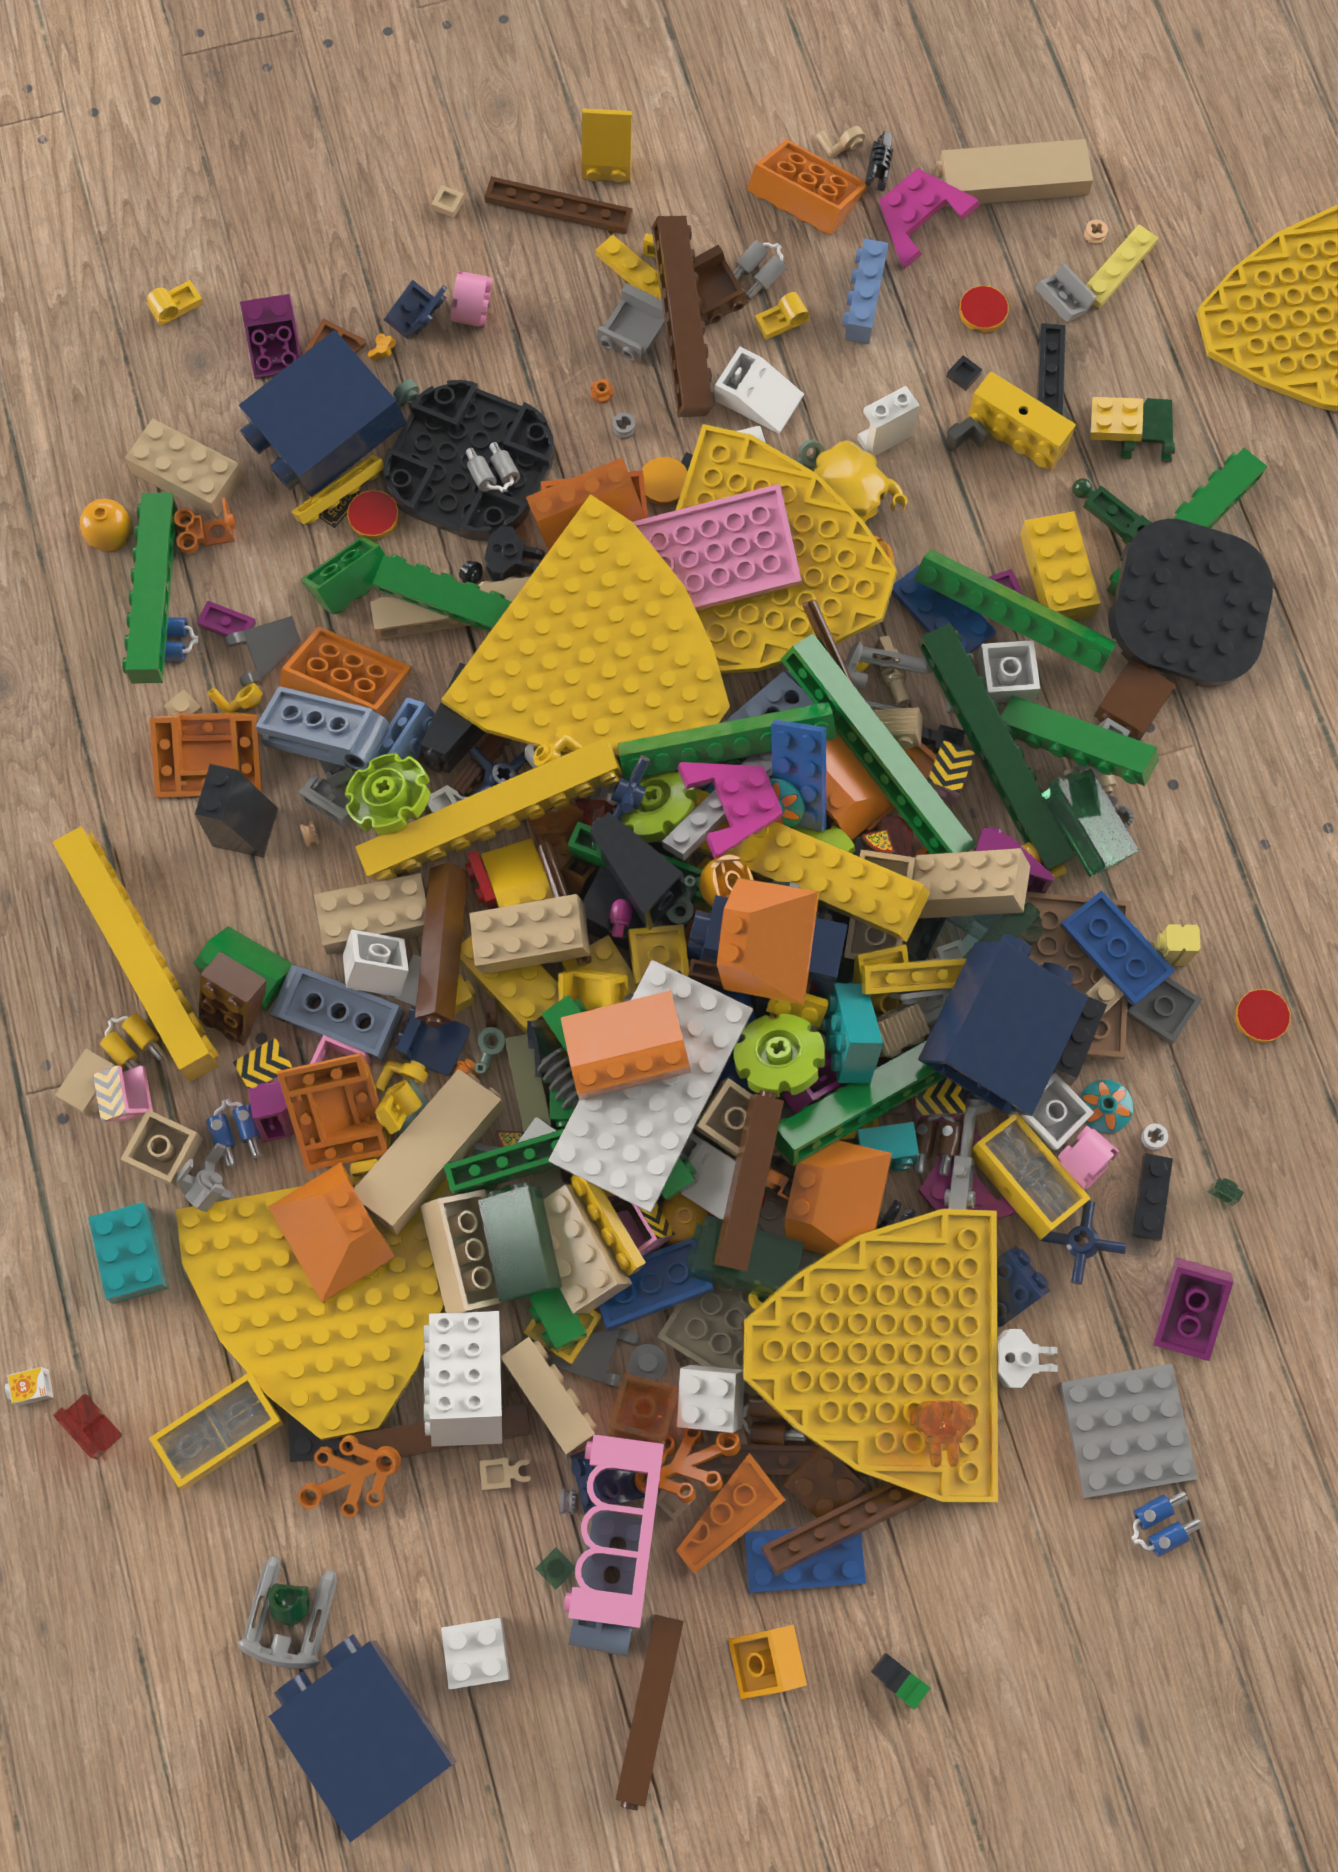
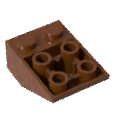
(230, 998)

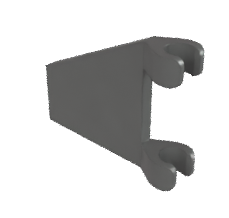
(266, 645)
(596, 1356)

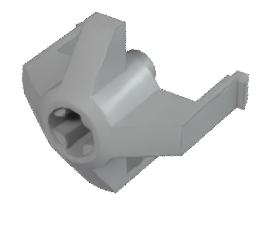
(206, 1186)

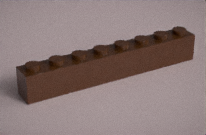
(682, 316)

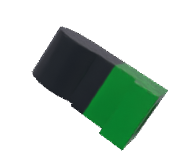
(900, 1681)

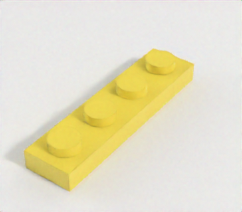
(1121, 264)

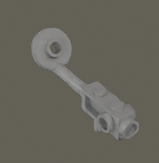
(961, 1193)

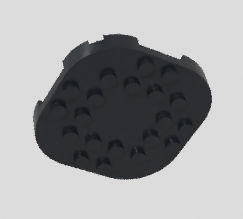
(429, 460)
(1191, 602)

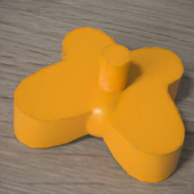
(383, 347)

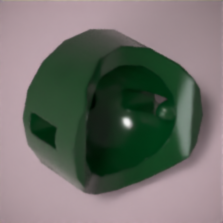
(288, 1603)

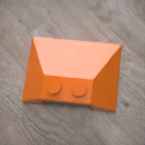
(191, 742)
(851, 793)
(767, 940)
(334, 1111)
(836, 1195)
(331, 1232)

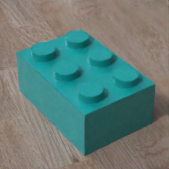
(852, 1034)
(128, 1253)

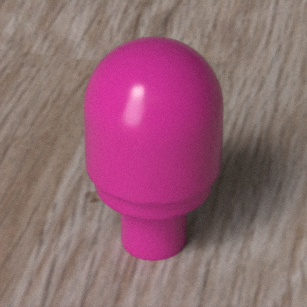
(620, 916)

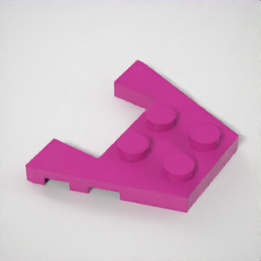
(916, 202)
(745, 798)
(935, 1186)

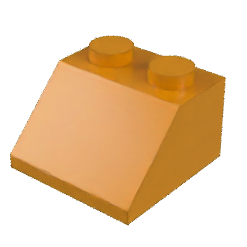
(767, 1662)

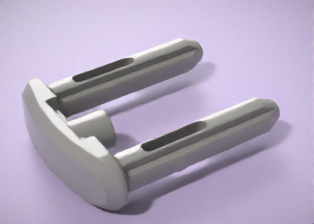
(864, 654)
(278, 1653)

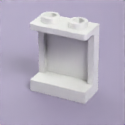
(890, 420)

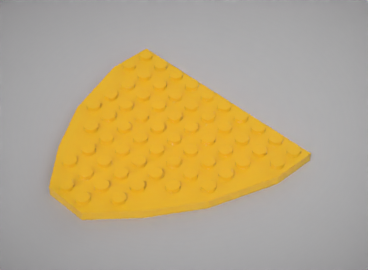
(1280, 313)
(833, 548)
(594, 646)
(877, 1334)
(326, 1362)

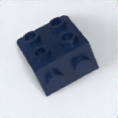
(414, 309)
(432, 1047)
(1017, 1284)
(609, 1486)

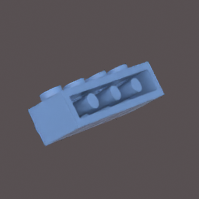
(866, 291)
(406, 730)

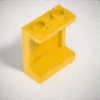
(593, 987)

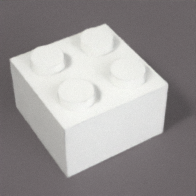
(1009, 670)
(375, 963)
(1057, 1114)
(710, 1398)
(475, 1653)

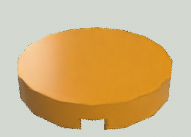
(664, 480)

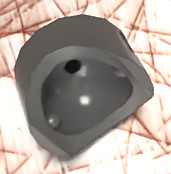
(648, 1362)

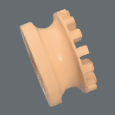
(1098, 237)
(308, 834)

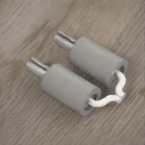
(768, 273)
(483, 475)

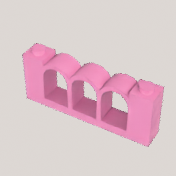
(629, 1456)

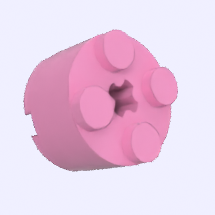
(471, 299)
(1087, 1157)

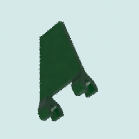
(1156, 428)

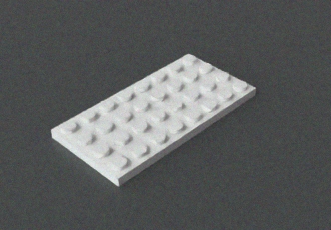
(638, 1133)

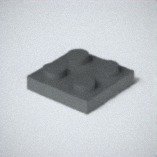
(1165, 1010)

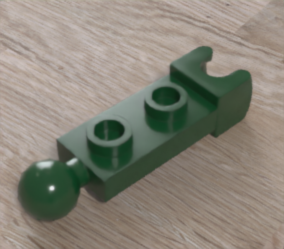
(1110, 510)

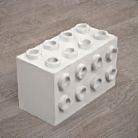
(462, 1379)

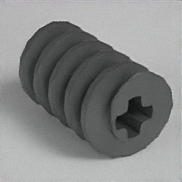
(562, 1078)

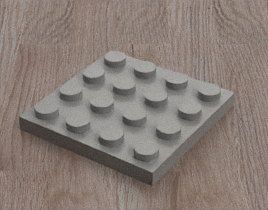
(1128, 1431)

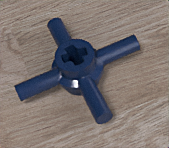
(497, 772)
(629, 792)
(1090, 1248)

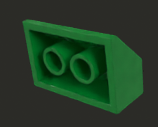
(345, 575)
(251, 956)

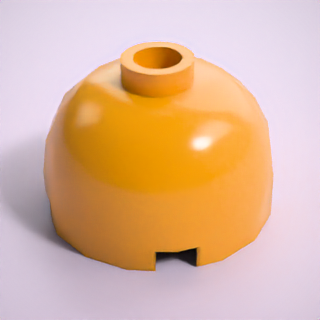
(105, 525)
(720, 877)
(682, 1216)

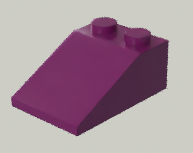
(995, 839)
(1193, 1308)

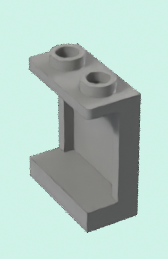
(633, 324)

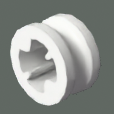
(1159, 1143)

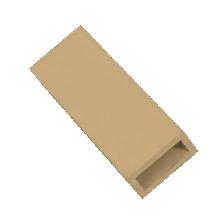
(1019, 171)
(436, 1137)

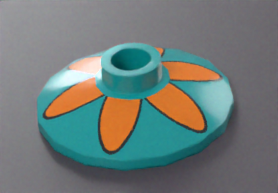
(790, 802)
(1105, 1119)

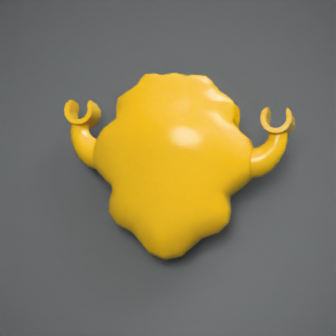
(857, 479)

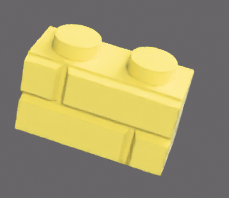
(1178, 943)

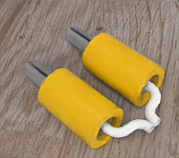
(139, 1032)

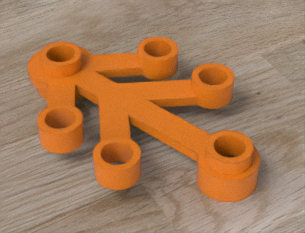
(684, 1464)
(354, 1474)

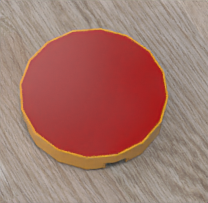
(983, 309)
(373, 514)
(1262, 1015)

